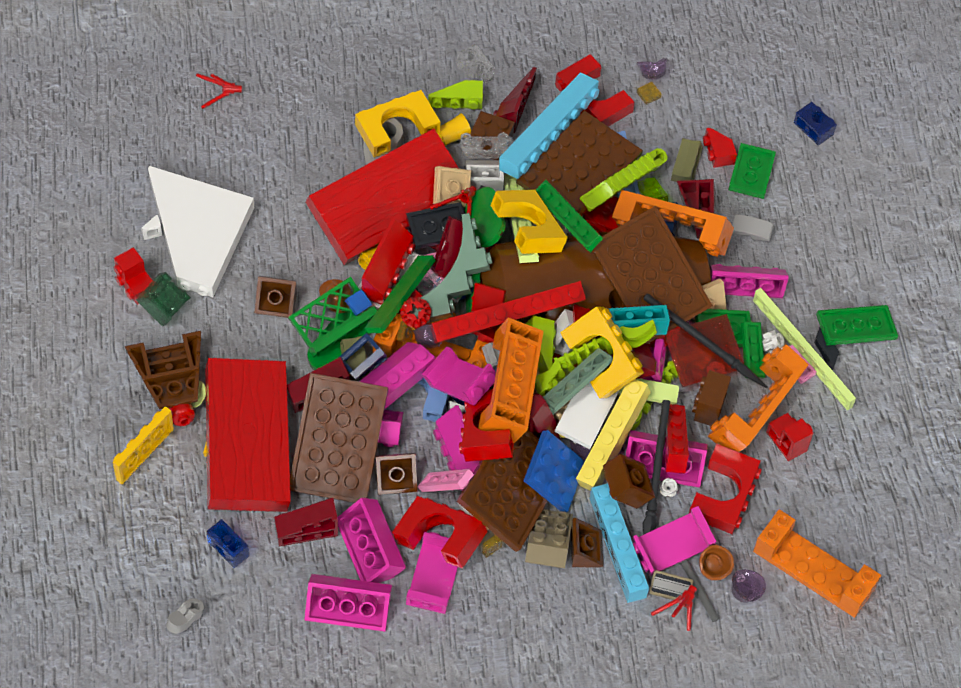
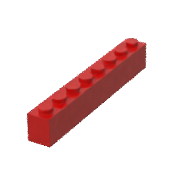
(514, 309)

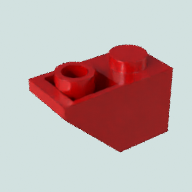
(720, 148)

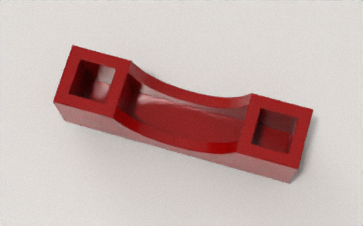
(676, 440)

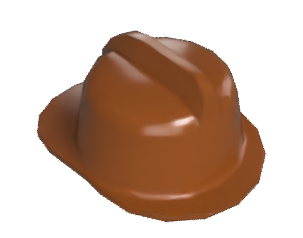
(326, 286)

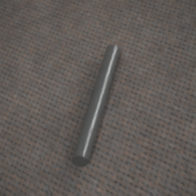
(700, 591)

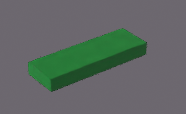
(752, 347)

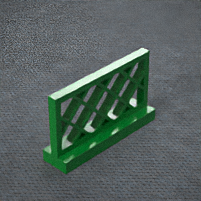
(337, 332)

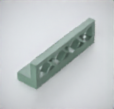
(577, 379)

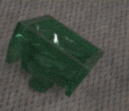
(162, 298)

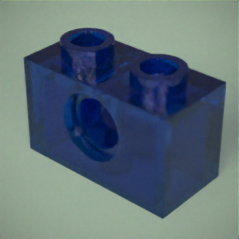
(815, 123)
(227, 543)

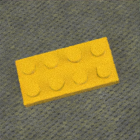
(143, 445)

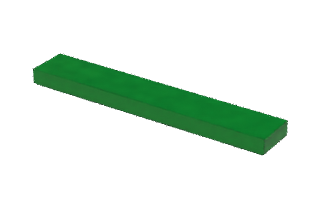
(569, 216)
(399, 294)

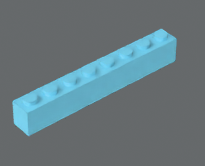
(548, 126)

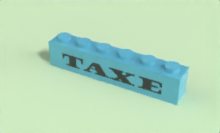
(619, 544)

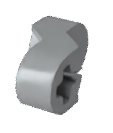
(184, 616)

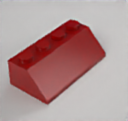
(387, 262)

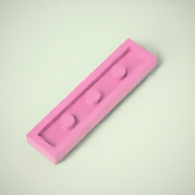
(446, 480)

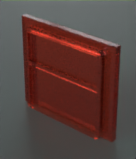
(695, 359)

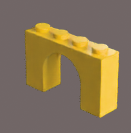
(411, 106)
(527, 204)
(624, 364)

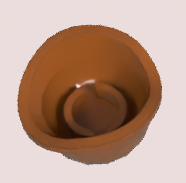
(716, 562)

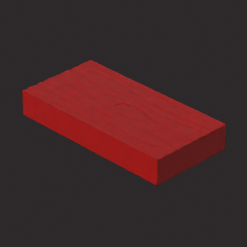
(361, 204)
(247, 435)

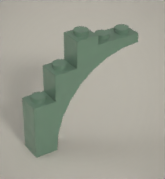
(457, 282)

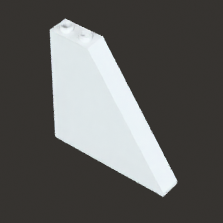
(199, 227)

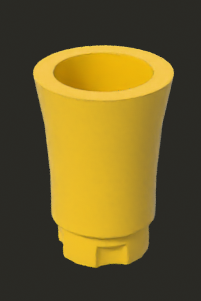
(454, 129)

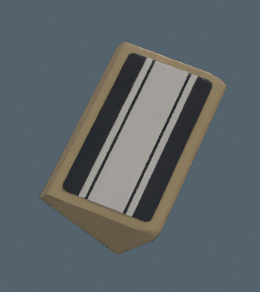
(668, 585)

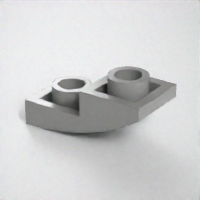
(753, 227)

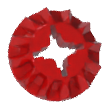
(423, 315)

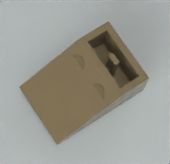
(549, 539)

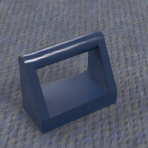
(366, 366)

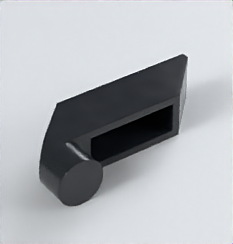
(828, 352)

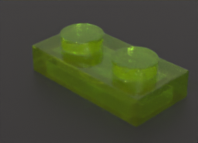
(651, 188)

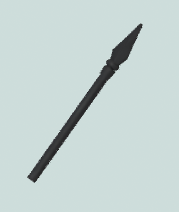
(728, 358)
(649, 523)

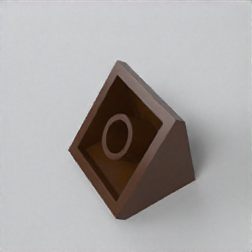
(275, 296)
(396, 473)
(586, 545)

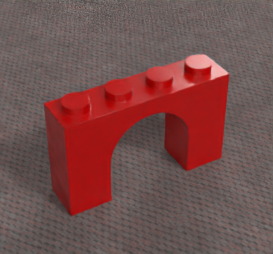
(606, 111)
(481, 444)
(743, 471)
(426, 514)

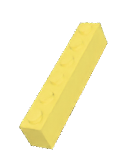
(613, 433)

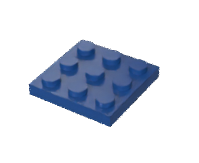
(554, 471)

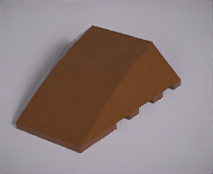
(170, 370)

